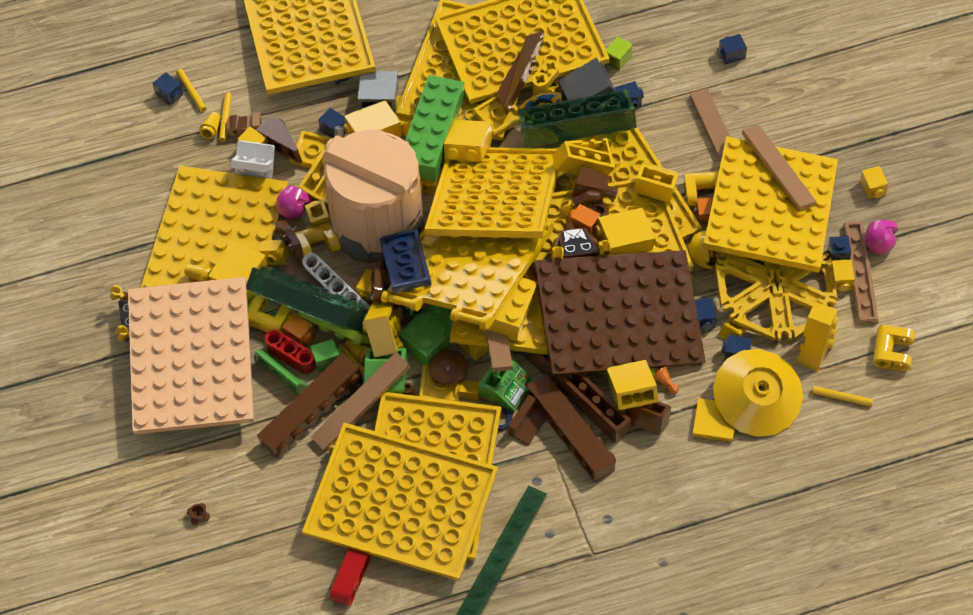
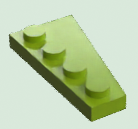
(356, 337)

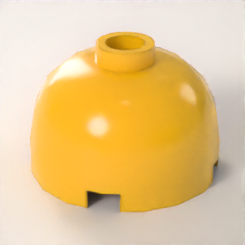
(702, 257)

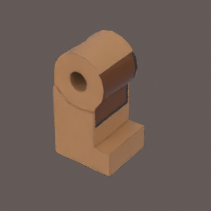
(239, 124)

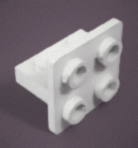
(254, 159)

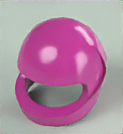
(291, 201)
(880, 236)

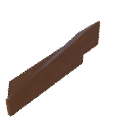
(520, 71)

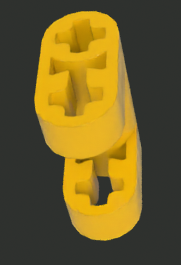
(542, 81)
(698, 181)
(317, 234)
(264, 321)
(883, 353)

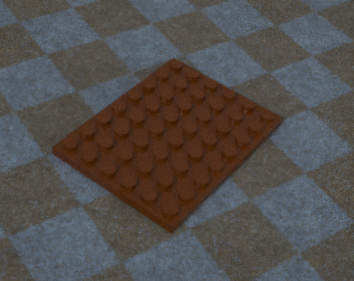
(618, 312)

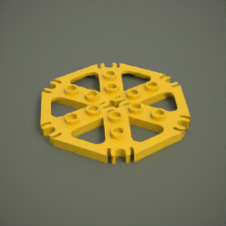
(778, 300)

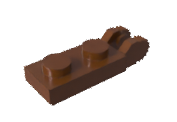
(290, 239)

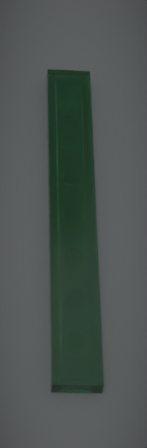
(503, 552)

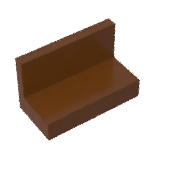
(526, 422)

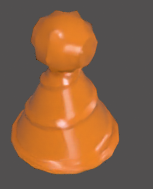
(662, 376)

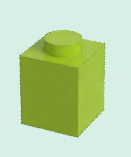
(619, 52)

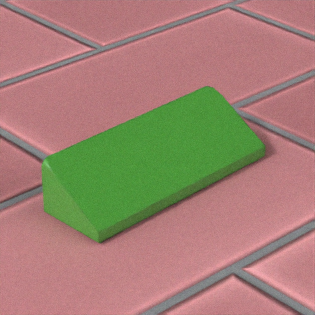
(280, 371)

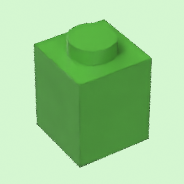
(325, 354)

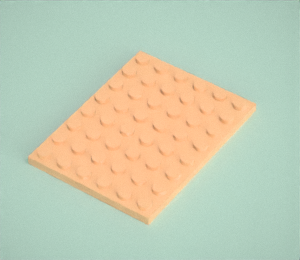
(190, 356)

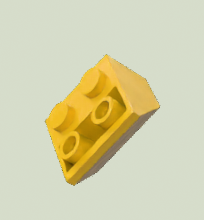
(656, 182)

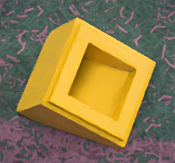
(731, 329)
(469, 390)

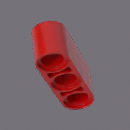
(286, 344)
(349, 577)

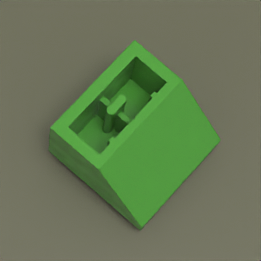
(373, 363)

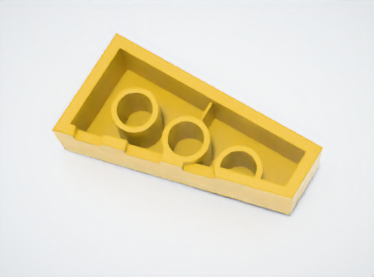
(382, 326)

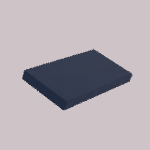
(405, 261)

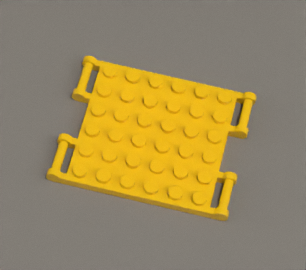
(471, 275)

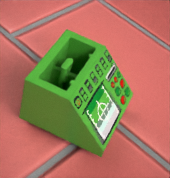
(505, 387)

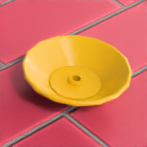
(746, 406)

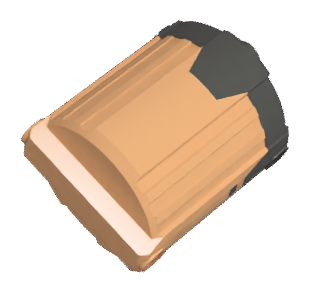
(371, 190)

